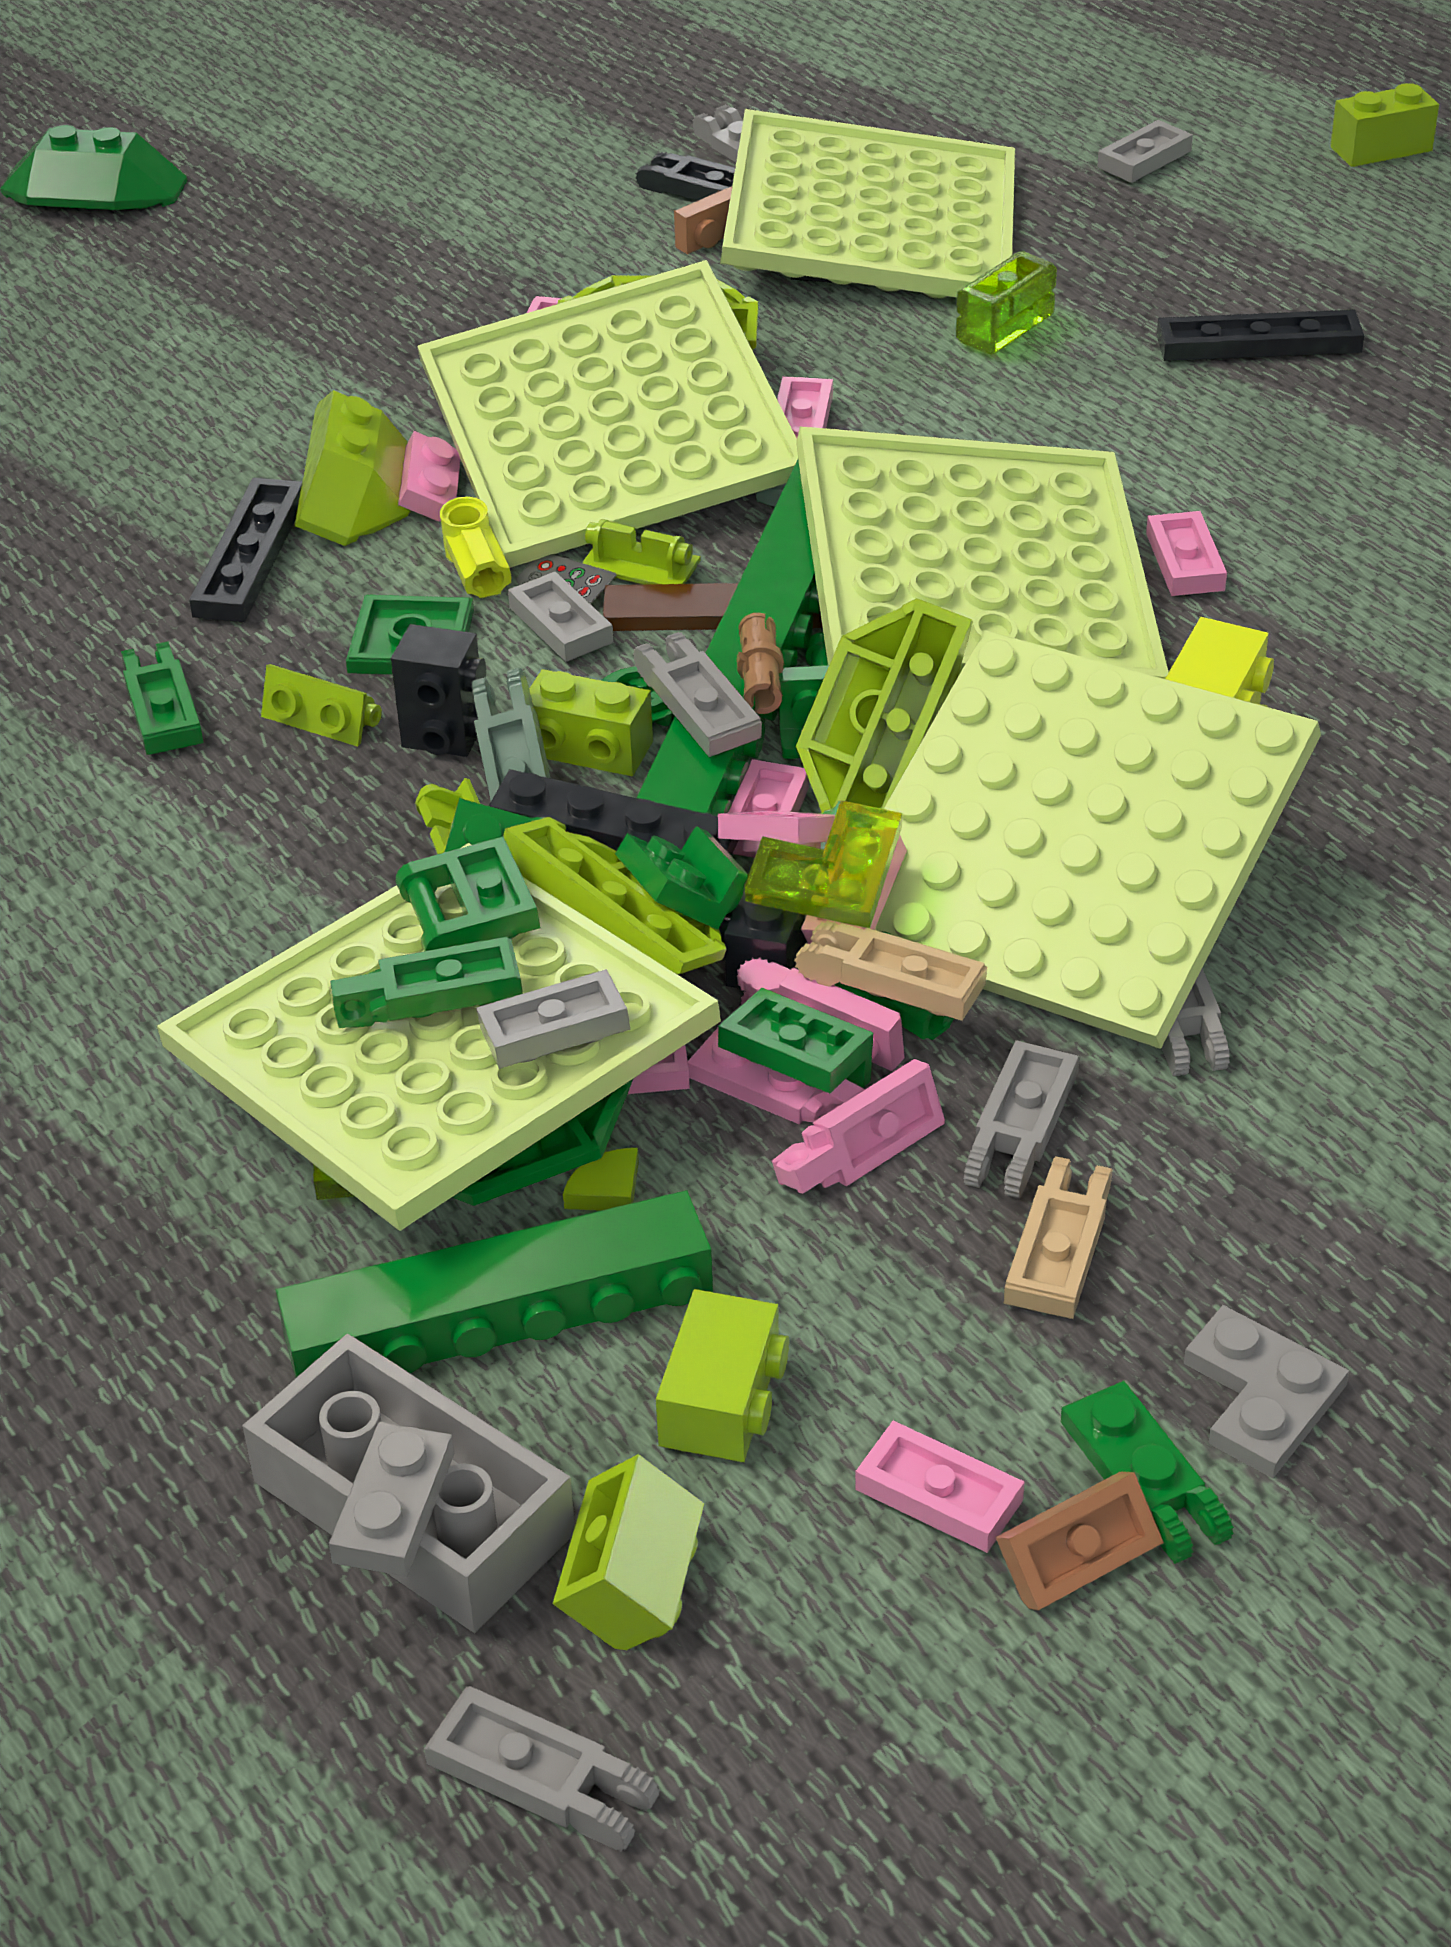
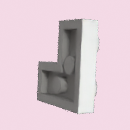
(1278, 1385)

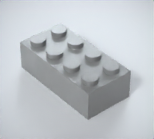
(497, 1507)

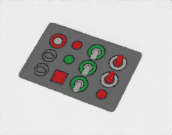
(584, 578)

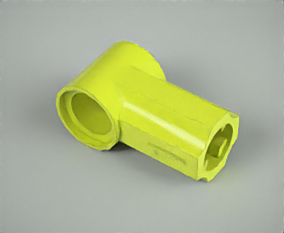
(473, 547)

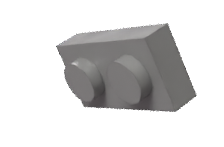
(1145, 151)
(560, 616)
(553, 1018)
(392, 1499)

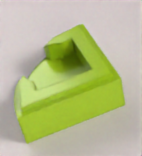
(603, 1182)

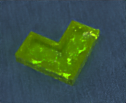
(830, 882)

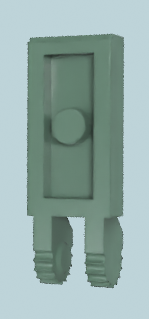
(510, 737)

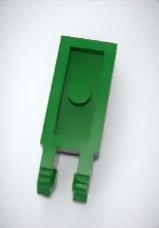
(161, 701)
(1124, 1437)

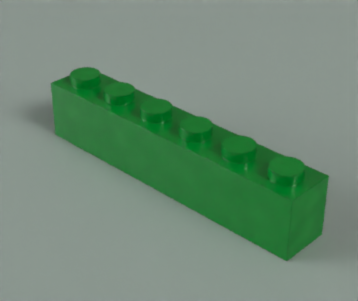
(505, 1286)

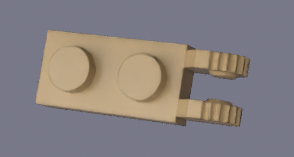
(892, 968)
(1058, 1242)

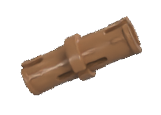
(760, 663)

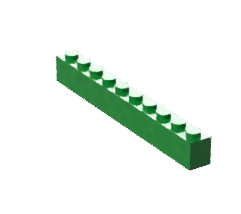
(782, 587)

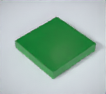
(386, 619)

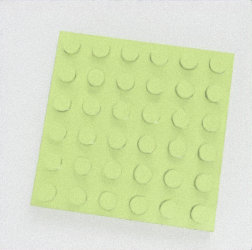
(868, 205)
(610, 411)
(985, 529)
(1086, 829)
(412, 1102)

